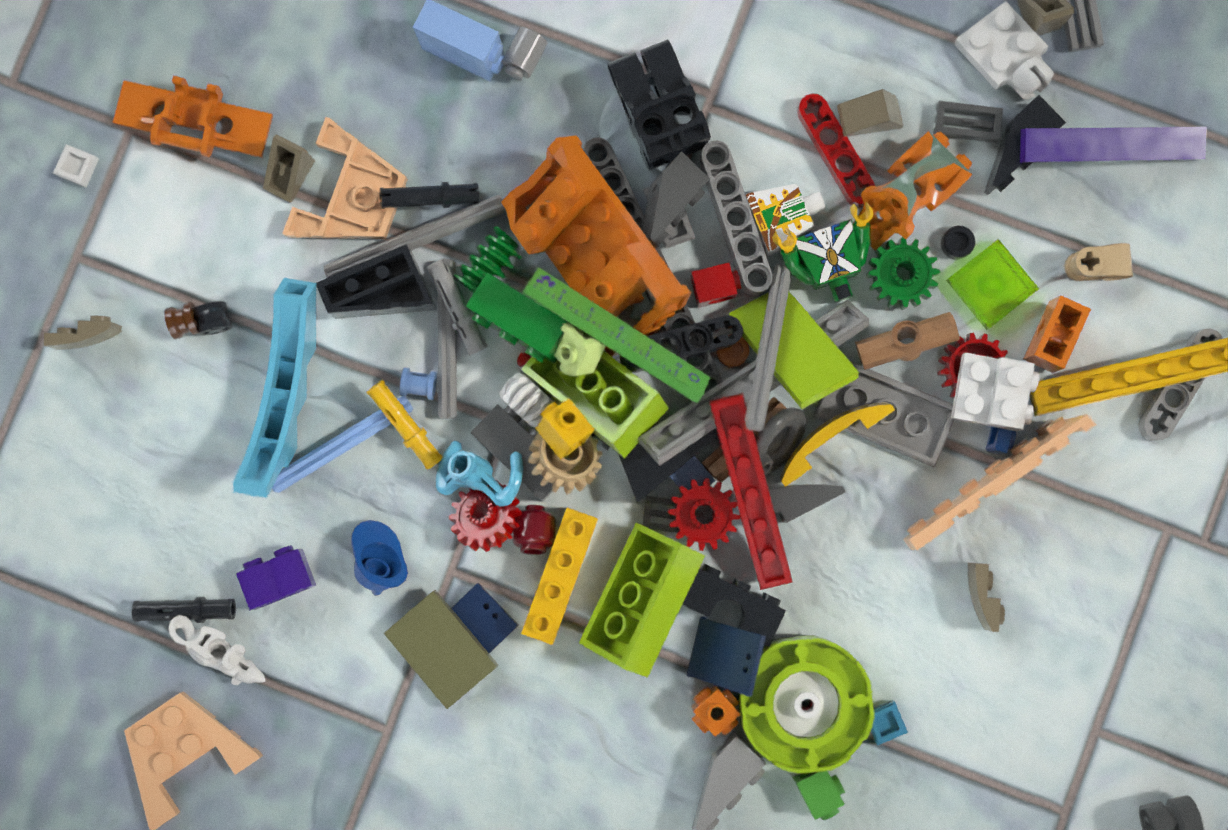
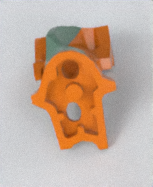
(915, 187)

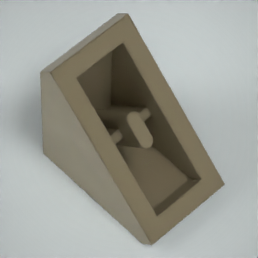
(1045, 15)
(870, 114)
(286, 168)

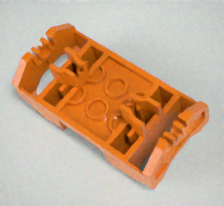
(591, 237)

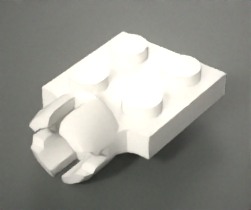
(1007, 52)

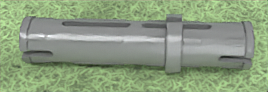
(456, 306)

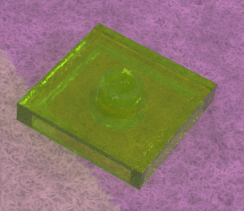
(992, 284)

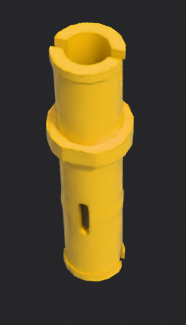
(411, 433)

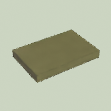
(441, 649)

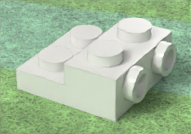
(994, 392)

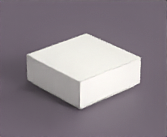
(76, 165)

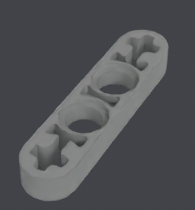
(1186, 391)

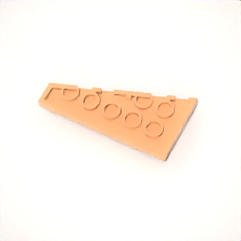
(1000, 474)

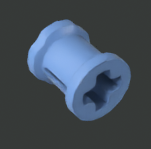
(418, 383)

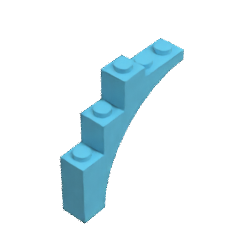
(284, 391)

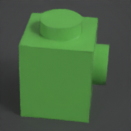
(820, 793)

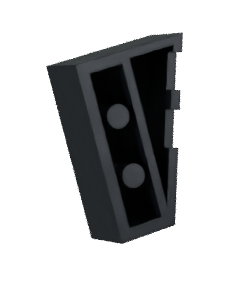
(377, 287)
(646, 474)

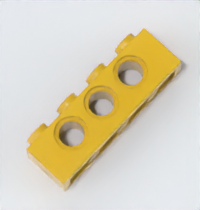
(559, 576)

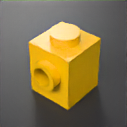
(564, 428)

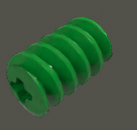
(491, 259)

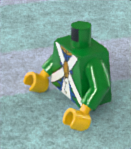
(829, 254)

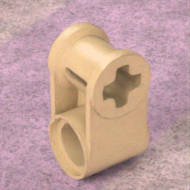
(1103, 263)

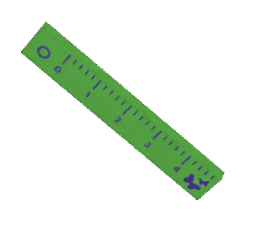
(617, 335)

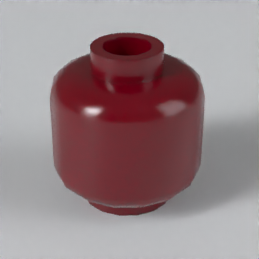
(535, 530)

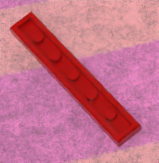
(751, 491)

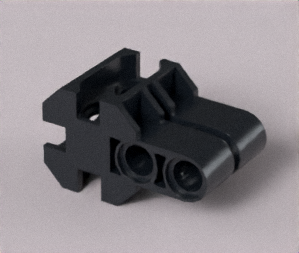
(644, 108)

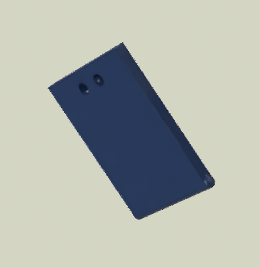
(481, 619)
(723, 656)

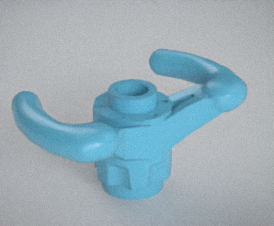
(474, 472)

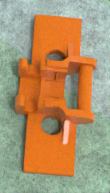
(194, 110)

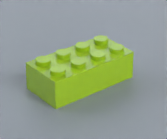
(610, 399)
(641, 600)

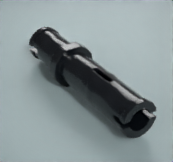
(429, 195)
(197, 609)

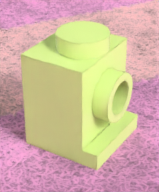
(578, 351)

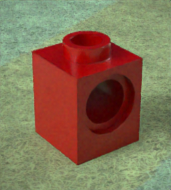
(715, 284)

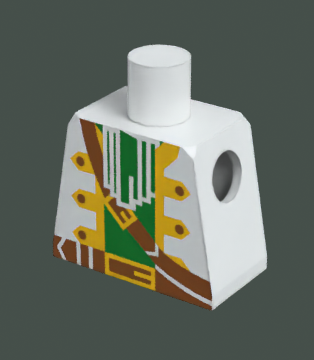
(782, 209)

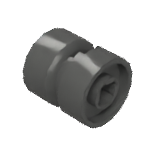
(1177, 814)

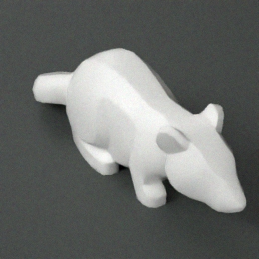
(211, 650)

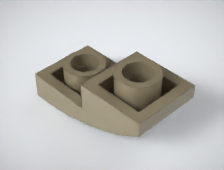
(87, 334)
(988, 609)

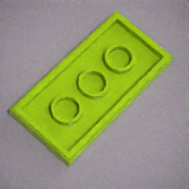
(806, 357)

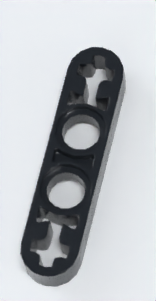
(680, 339)

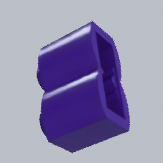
(276, 578)

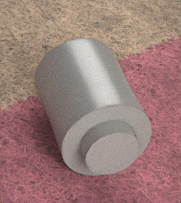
(524, 53)

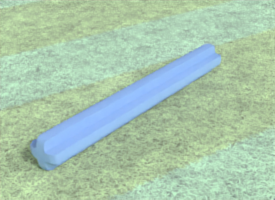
(334, 447)

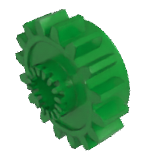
(917, 264)

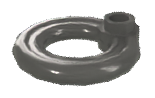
(789, 417)

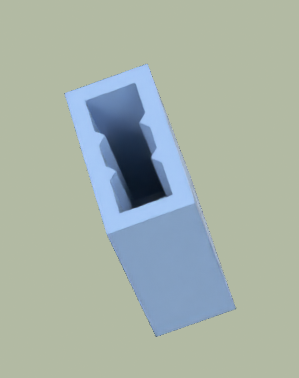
(459, 40)

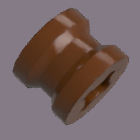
(181, 320)

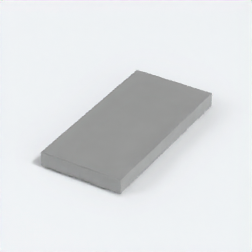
(913, 429)

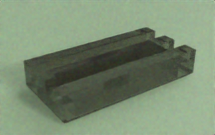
(663, 514)

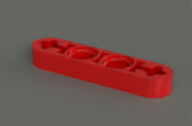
(832, 152)

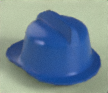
(377, 557)

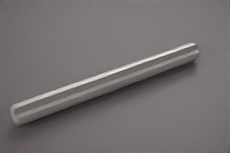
(424, 234)
(768, 349)

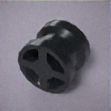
(212, 318)

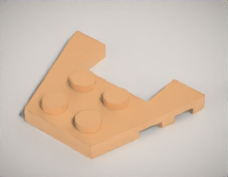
(355, 203)
(173, 740)

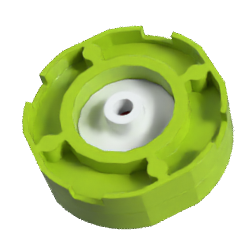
(831, 723)

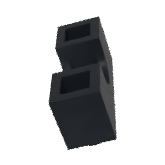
(758, 614)

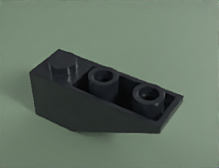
(1035, 115)

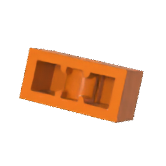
(1057, 334)

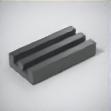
(940, 119)

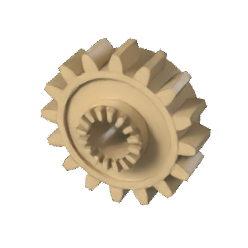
(564, 472)

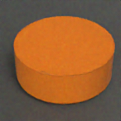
(734, 355)

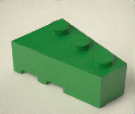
(516, 318)

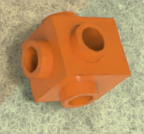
(709, 699)

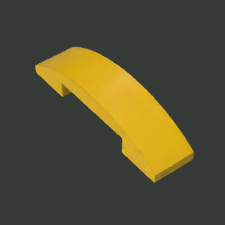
(868, 416)

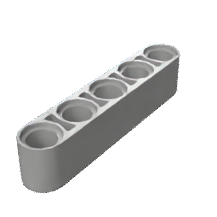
(735, 203)

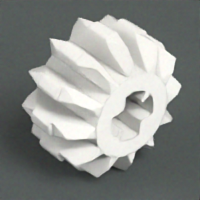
(525, 398)

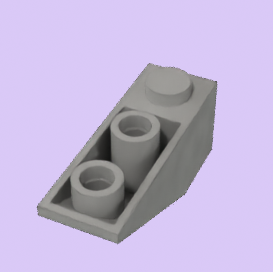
(728, 773)

